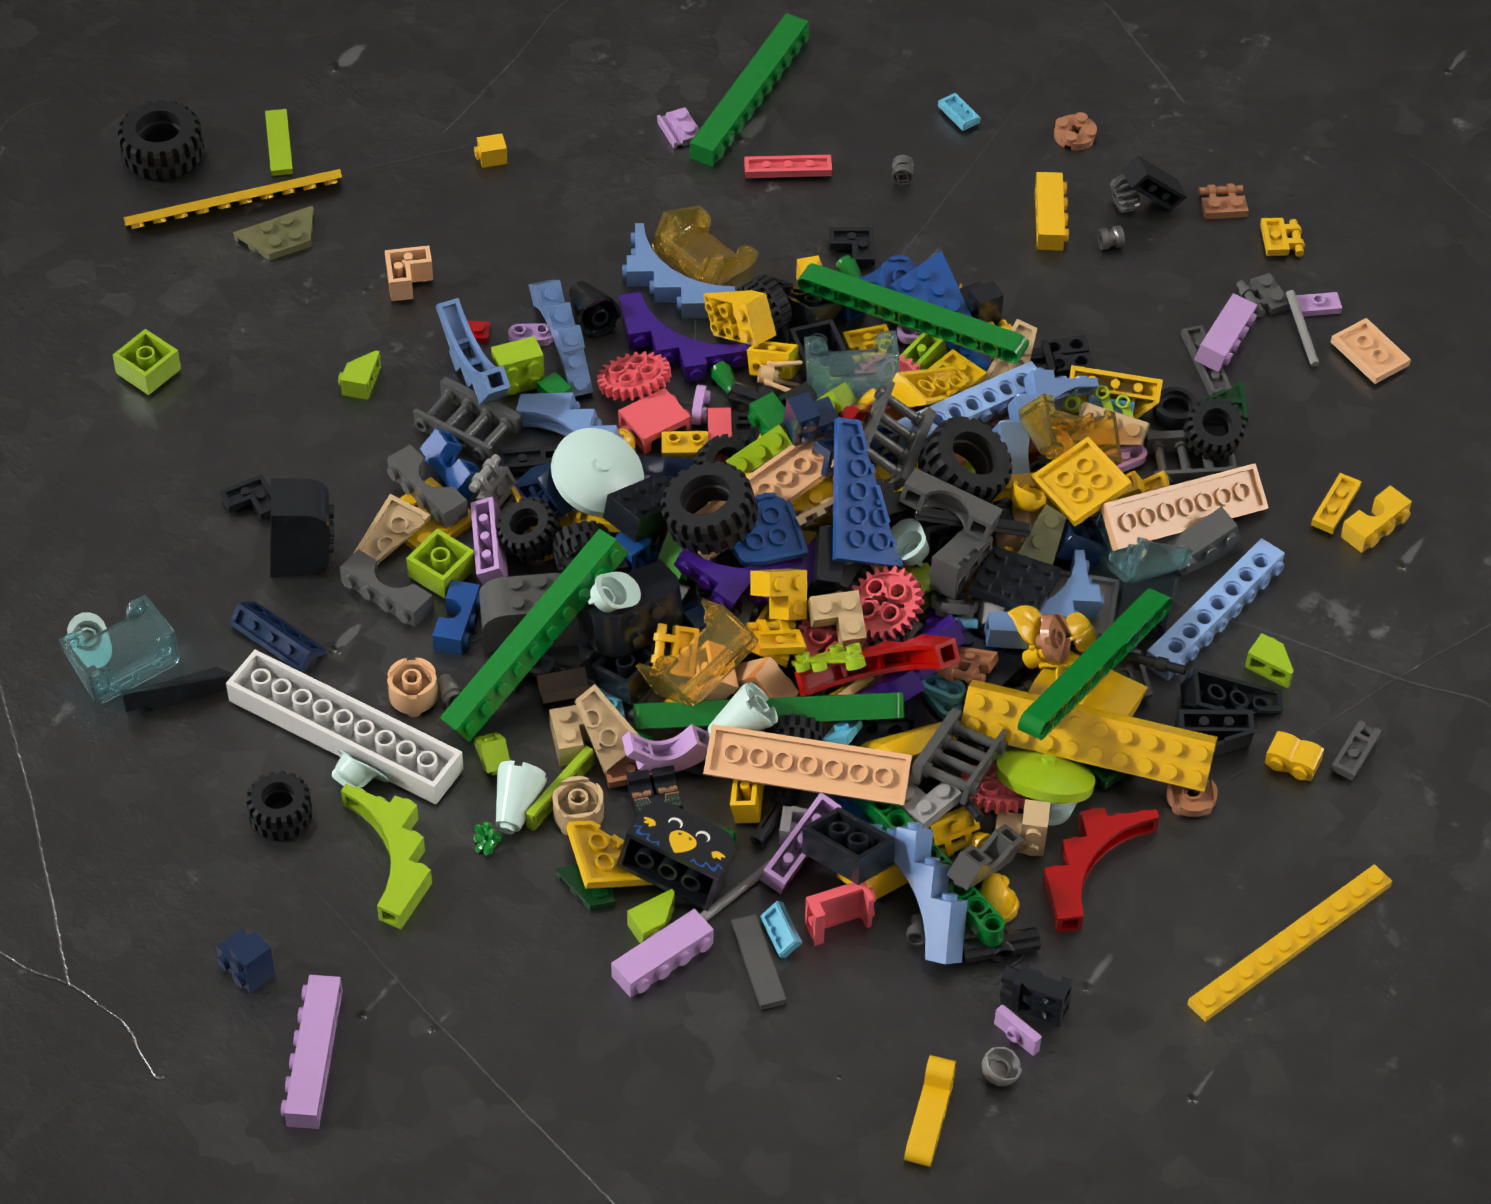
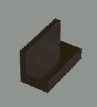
(562, 685)

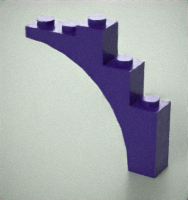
(694, 356)
(731, 583)
(911, 680)

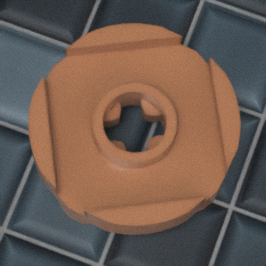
(1076, 122)
(1053, 638)
(1192, 806)

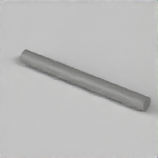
(1302, 328)
(734, 893)

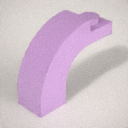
(681, 751)

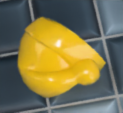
(1000, 896)

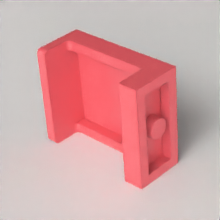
(652, 416)
(837, 907)

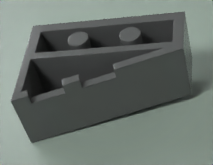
(1210, 540)

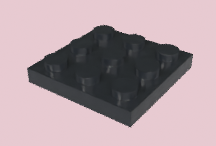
(1014, 580)

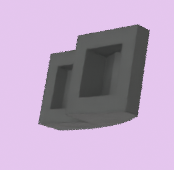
(916, 631)

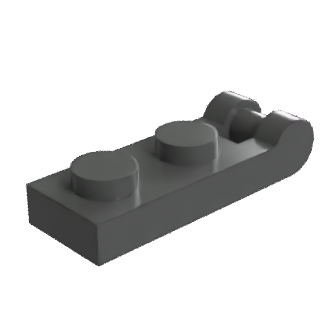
(1356, 750)

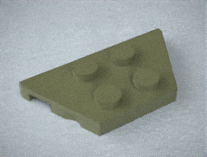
(279, 235)

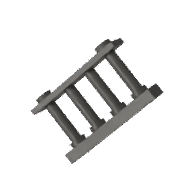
(467, 400)
(914, 438)
(1174, 442)
(944, 739)

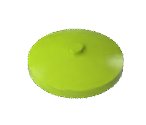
(1044, 776)

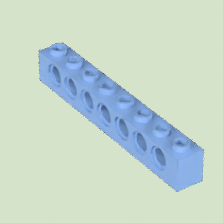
(979, 401)
(1218, 606)

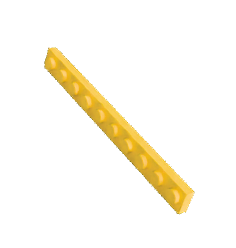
(223, 201)
(1289, 943)

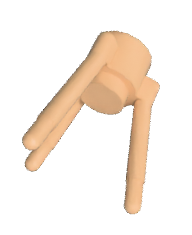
(769, 375)

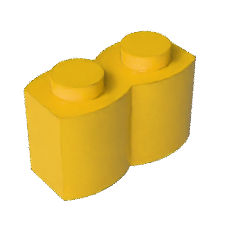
(1294, 756)

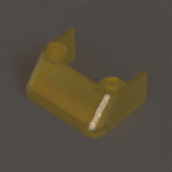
(704, 660)

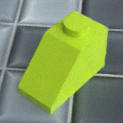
(926, 351)
(360, 376)
(1270, 660)
(491, 751)
(651, 915)

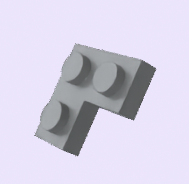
(931, 806)

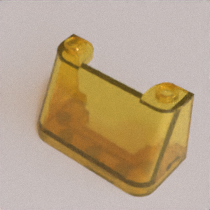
(691, 250)
(1059, 431)

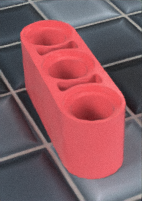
(718, 424)

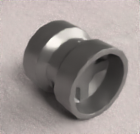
(902, 170)
(1110, 237)

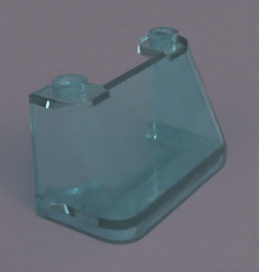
(857, 368)
(1142, 560)
(124, 652)

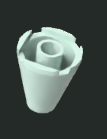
(747, 710)
(516, 792)

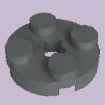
(961, 605)

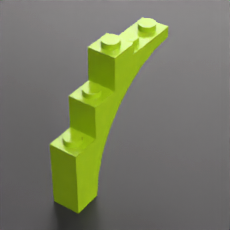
(778, 439)
(394, 824)

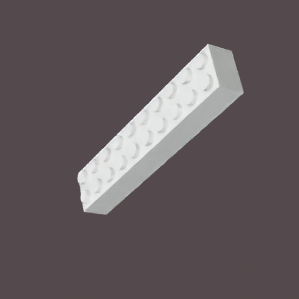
(345, 724)

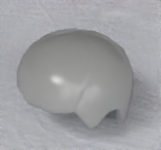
(1001, 1066)

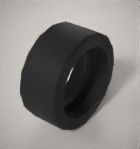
(1173, 395)

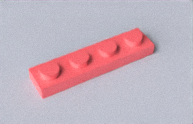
(787, 166)

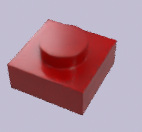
(481, 331)

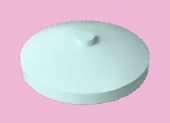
(591, 466)

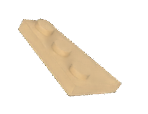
(1130, 430)
(810, 516)
(392, 527)
(603, 726)

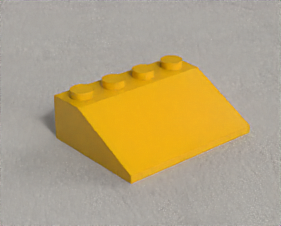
(1112, 694)

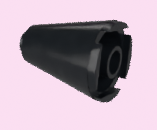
(593, 309)

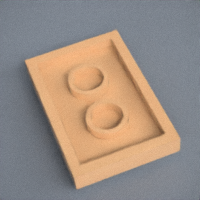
(1370, 350)

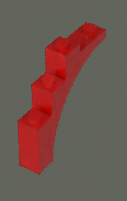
(885, 658)
(1079, 855)

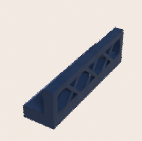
(826, 448)
(666, 466)
(275, 635)

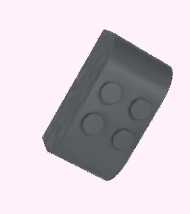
(506, 603)

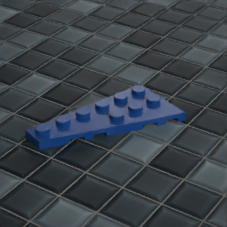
(936, 284)
(859, 508)

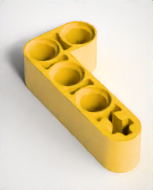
(930, 1111)

